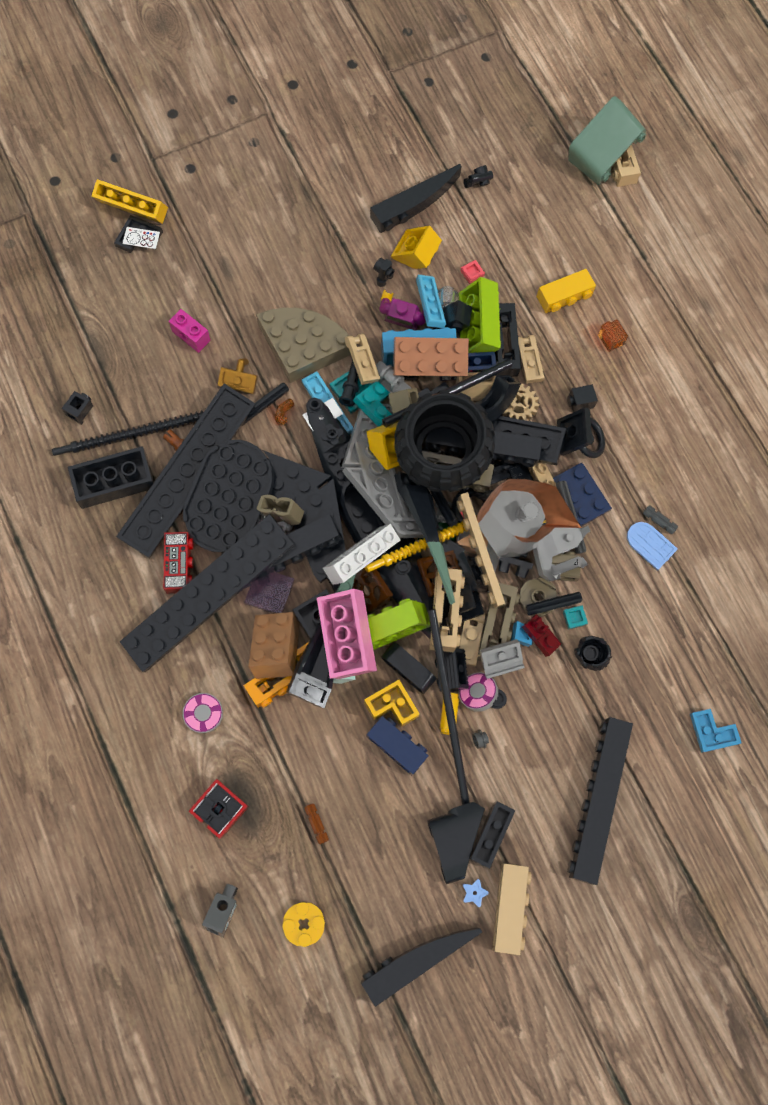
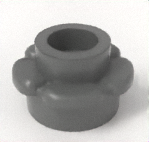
(480, 739)

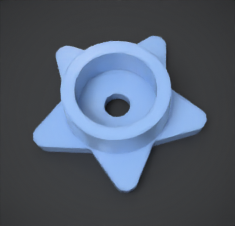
(476, 886)

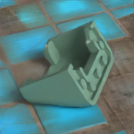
(605, 140)

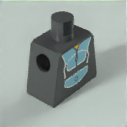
(217, 920)

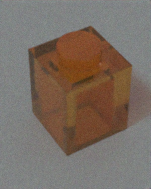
(612, 335)

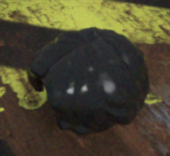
(593, 653)

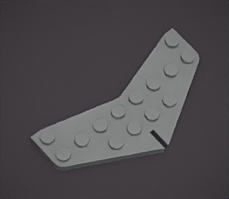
(376, 482)

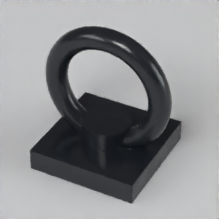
(579, 433)

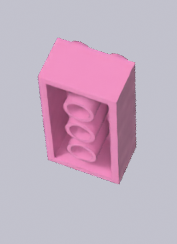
(346, 634)

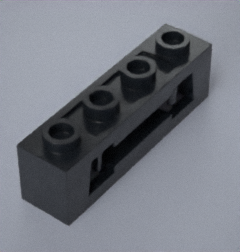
(508, 314)

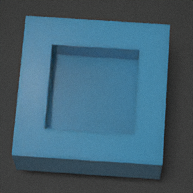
(519, 634)

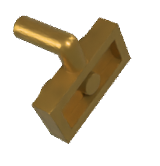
(237, 378)

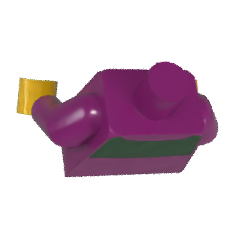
(401, 312)

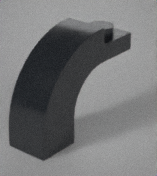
(500, 396)

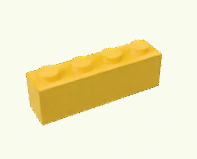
(129, 201)

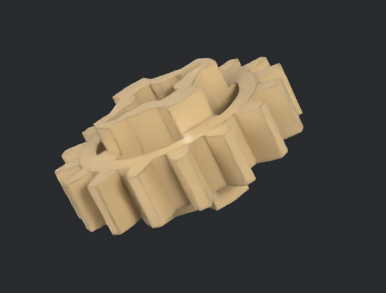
(519, 407)

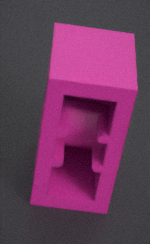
(189, 330)

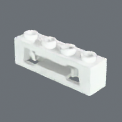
(361, 554)

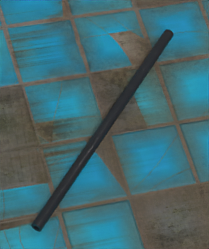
(448, 706)

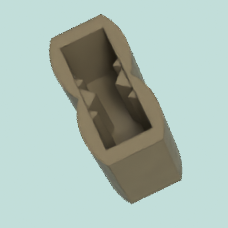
(280, 509)

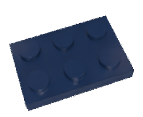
(585, 494)

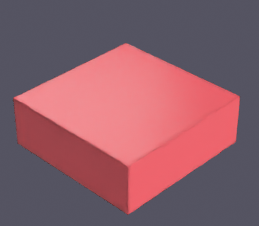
(472, 271)

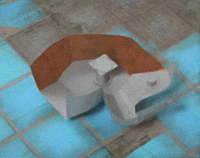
(514, 526)

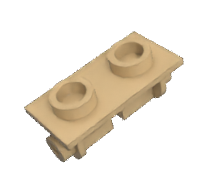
(542, 474)

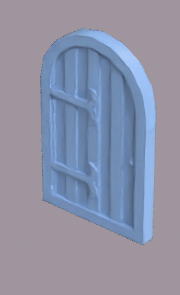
(650, 544)

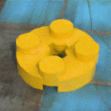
(305, 936)

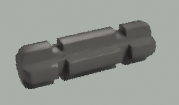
(660, 519)

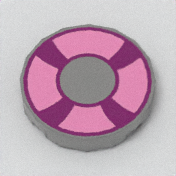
(480, 693)
(203, 713)

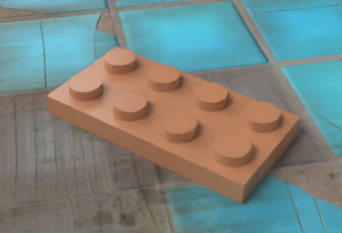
(430, 356)

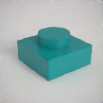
(575, 617)

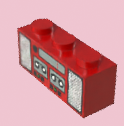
(177, 561)

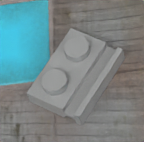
(502, 659)

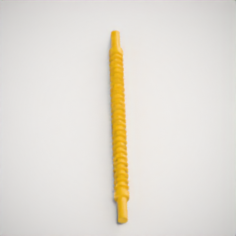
(387, 559)

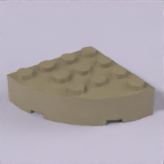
(302, 340)

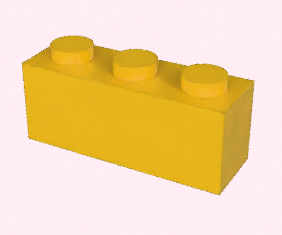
(566, 291)

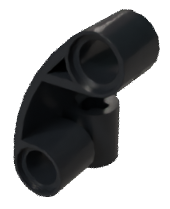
(455, 838)

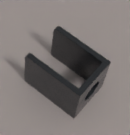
(471, 606)

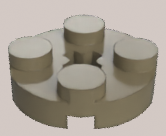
(533, 587)

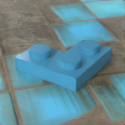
(710, 736)

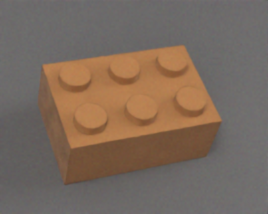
(274, 645)

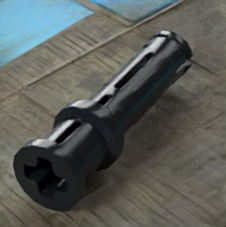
(350, 387)

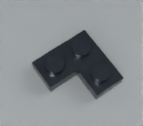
(134, 222)

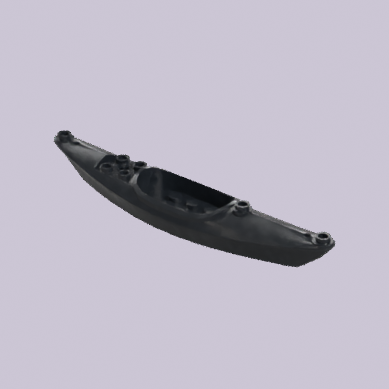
(360, 519)

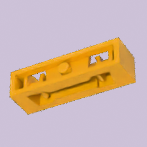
(279, 688)

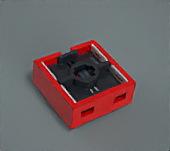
(218, 808)

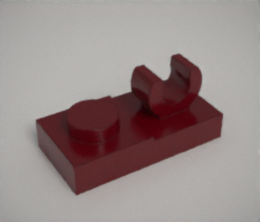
(541, 635)

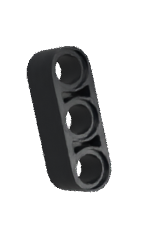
(408, 667)

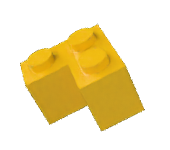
(393, 699)

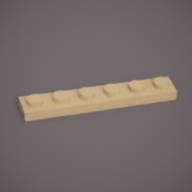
(482, 559)

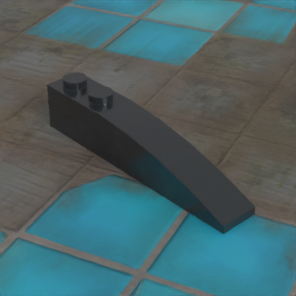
(413, 200)
(411, 964)

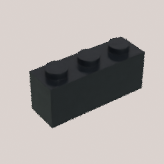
(492, 834)

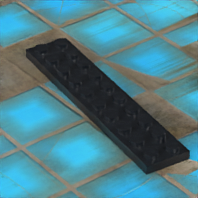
(168, 493)
(207, 593)

